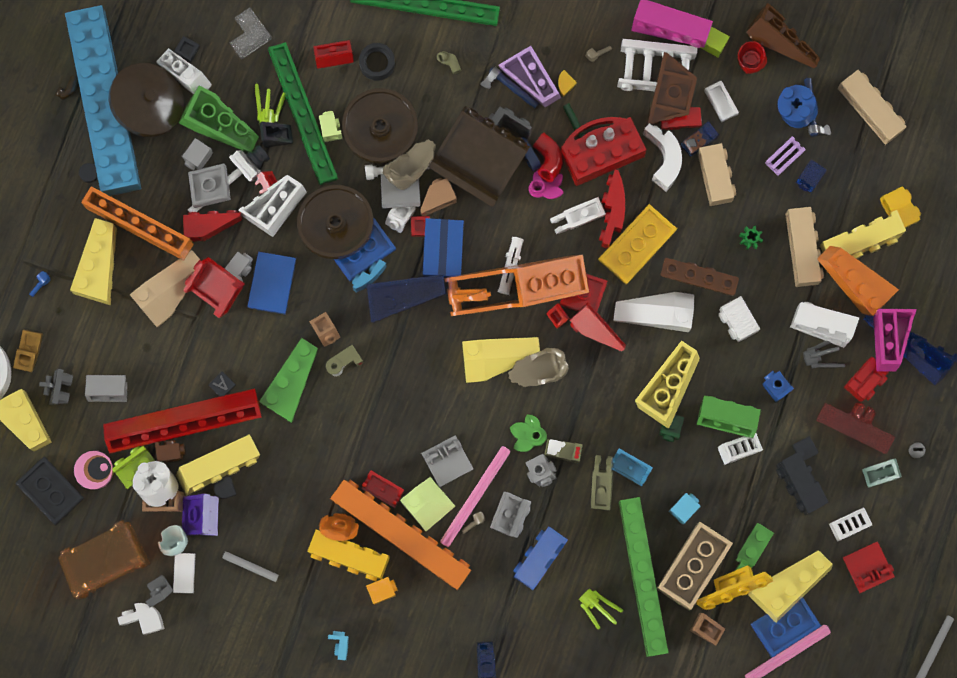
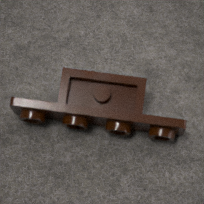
(699, 276)

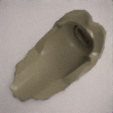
(410, 166)
(540, 368)

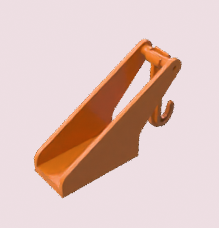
(535, 284)

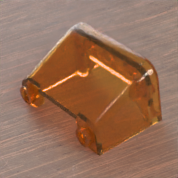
(102, 559)

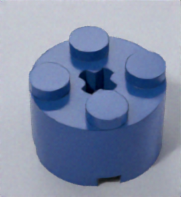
(806, 110)

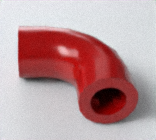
(552, 157)

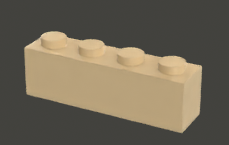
(872, 107)
(803, 246)

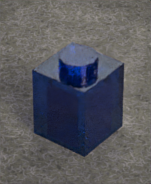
(810, 176)

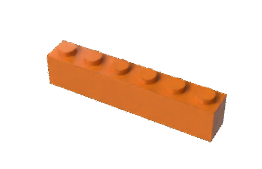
(137, 223)

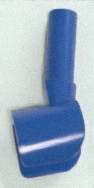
(44, 279)

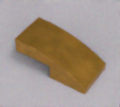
(28, 350)

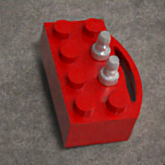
(602, 148)

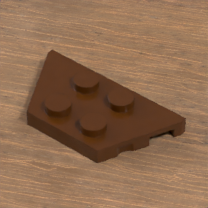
(672, 91)

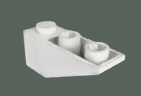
(183, 71)

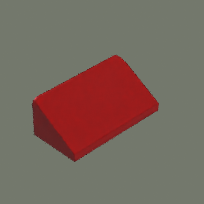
(333, 54)

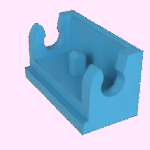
(631, 467)

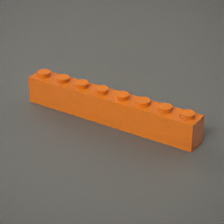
(400, 534)

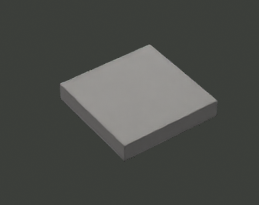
(209, 185)
(395, 198)

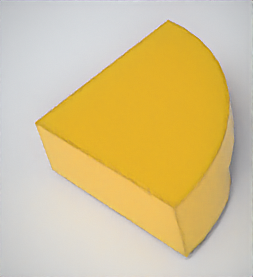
(565, 83)

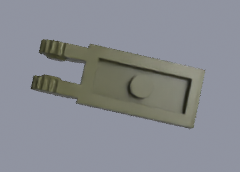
(602, 484)

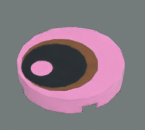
(93, 470)

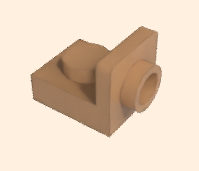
(325, 329)

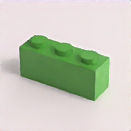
(728, 416)

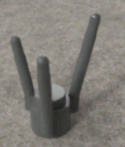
(813, 356)

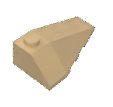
(164, 291)

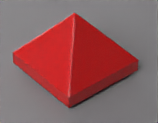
(557, 315)

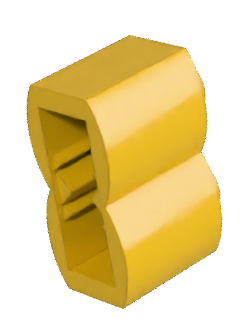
(901, 201)

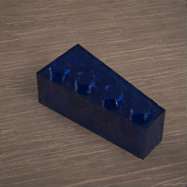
(400, 295)

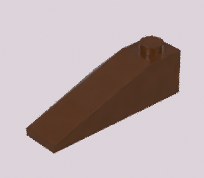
(774, 34)

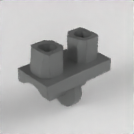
(59, 379)

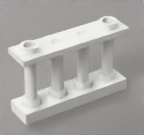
(649, 50)

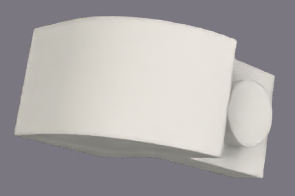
(149, 618)

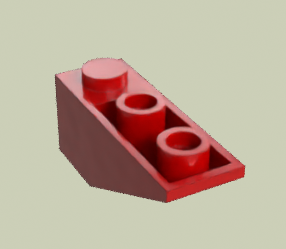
(204, 226)

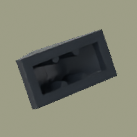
(275, 134)

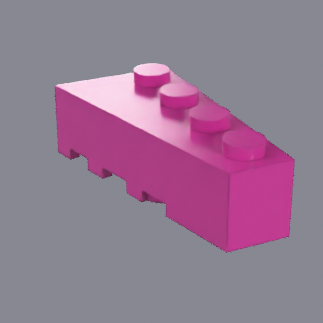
(671, 24)

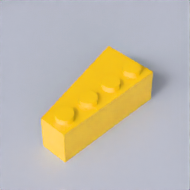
(349, 555)

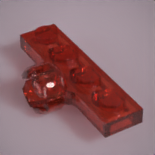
(857, 425)

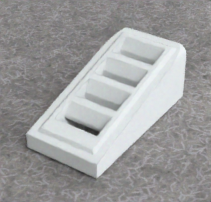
(729, 453)
(837, 531)

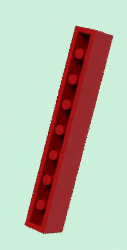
(182, 420)

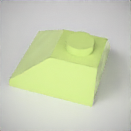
(427, 503)

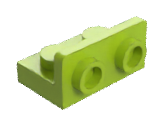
(126, 468)

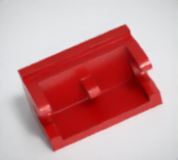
(383, 489)

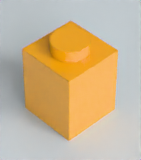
(382, 590)

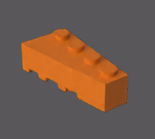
(859, 282)

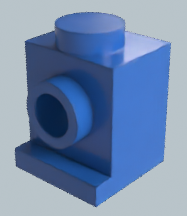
(777, 392)

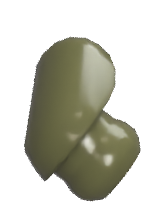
(449, 59)

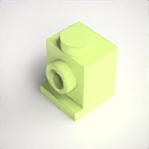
(329, 126)

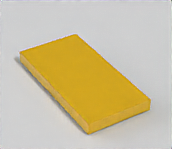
(637, 244)

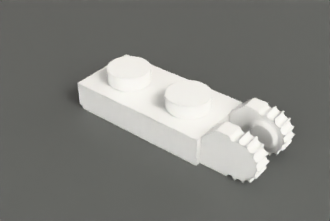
(579, 215)

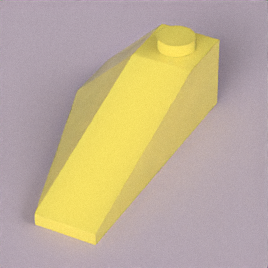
(495, 356)

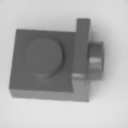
(159, 590)

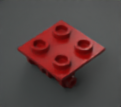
(868, 567)

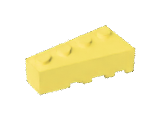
(667, 387)
(791, 585)

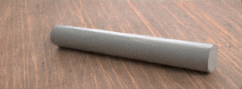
(250, 566)

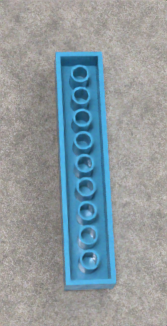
(95, 73)

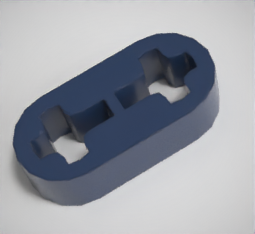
(531, 159)

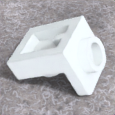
(398, 217)

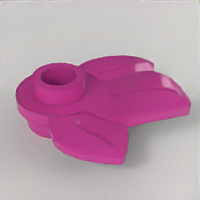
(548, 189)

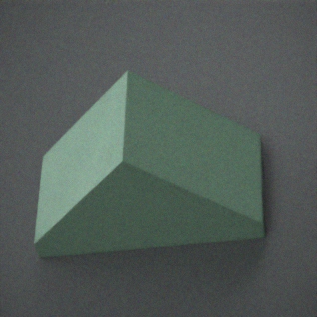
(882, 473)

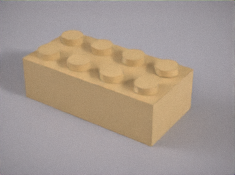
(694, 566)

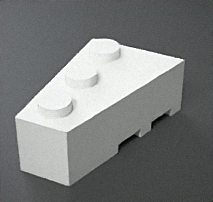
(824, 323)

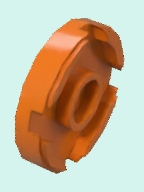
(338, 527)

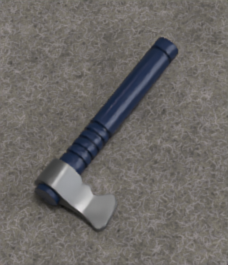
(495, 73)
(813, 128)

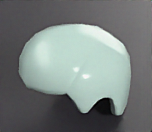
(173, 540)

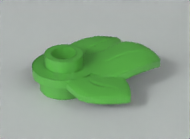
(525, 434)

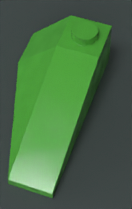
(212, 118)

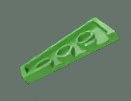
(287, 387)

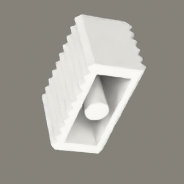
(738, 319)

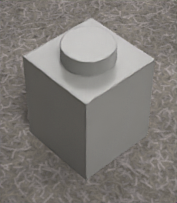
(197, 155)

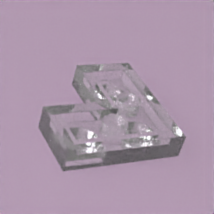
(254, 34)

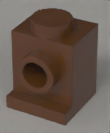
(169, 451)

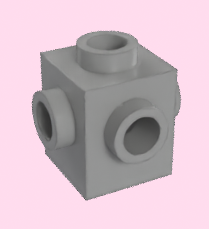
(541, 470)

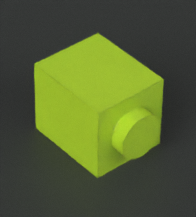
(715, 42)

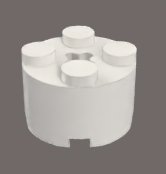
(155, 483)

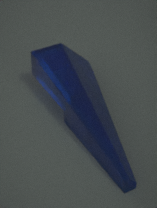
(925, 357)

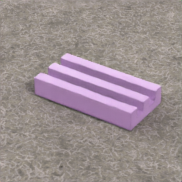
(796, 145)

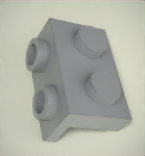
(510, 515)

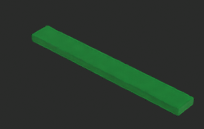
(449, 9)
(302, 113)

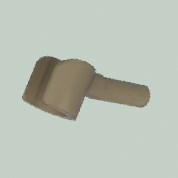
(592, 55)
(479, 519)

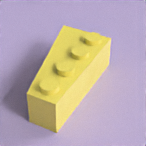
(870, 237)
(96, 265)
(217, 464)

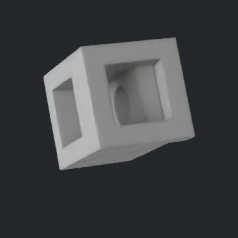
(240, 265)

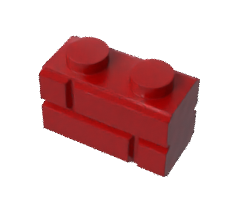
(865, 380)

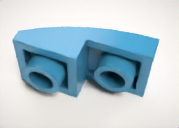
(360, 281)

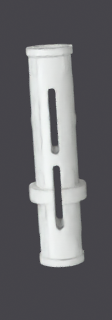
(516, 243)

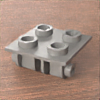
(447, 461)

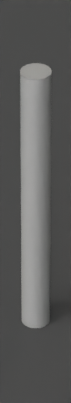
(935, 647)

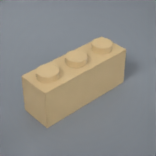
(716, 174)

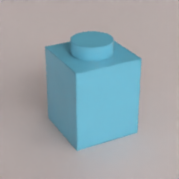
(685, 508)

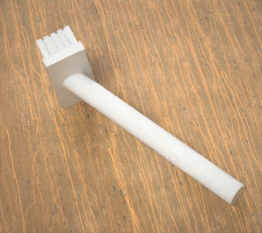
(244, 166)

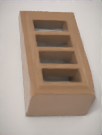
(175, 505)

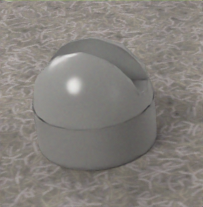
(916, 454)

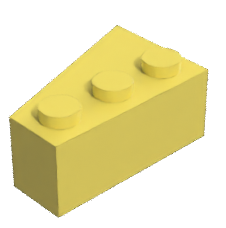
(22, 419)

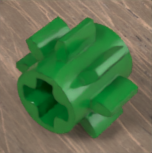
(751, 232)

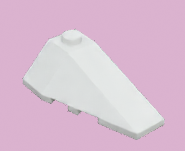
(663, 311)

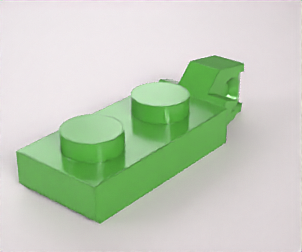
(753, 546)

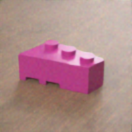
(891, 336)

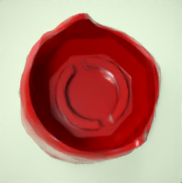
(752, 57)

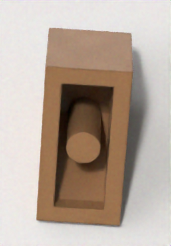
(438, 197)

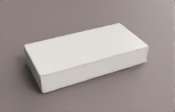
(721, 101)
(184, 573)

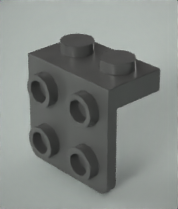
(506, 117)

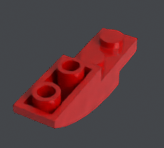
(614, 202)

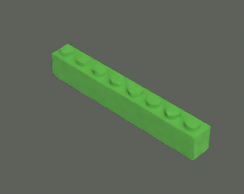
(643, 577)

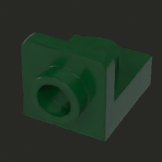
(673, 432)

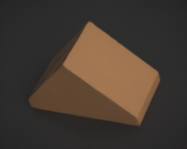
(707, 629)

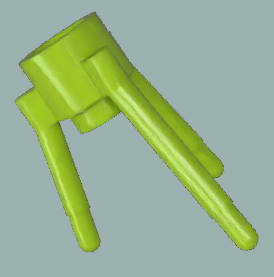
(267, 114)
(589, 599)

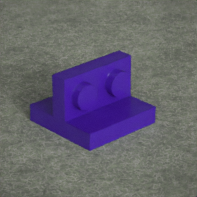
(200, 515)

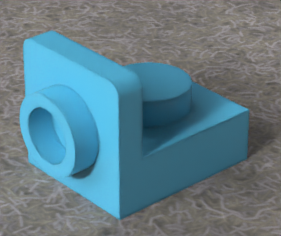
(341, 648)

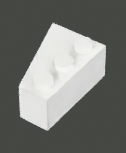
(275, 205)

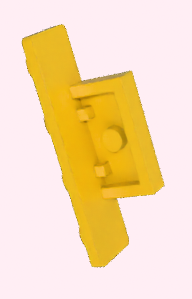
(733, 585)

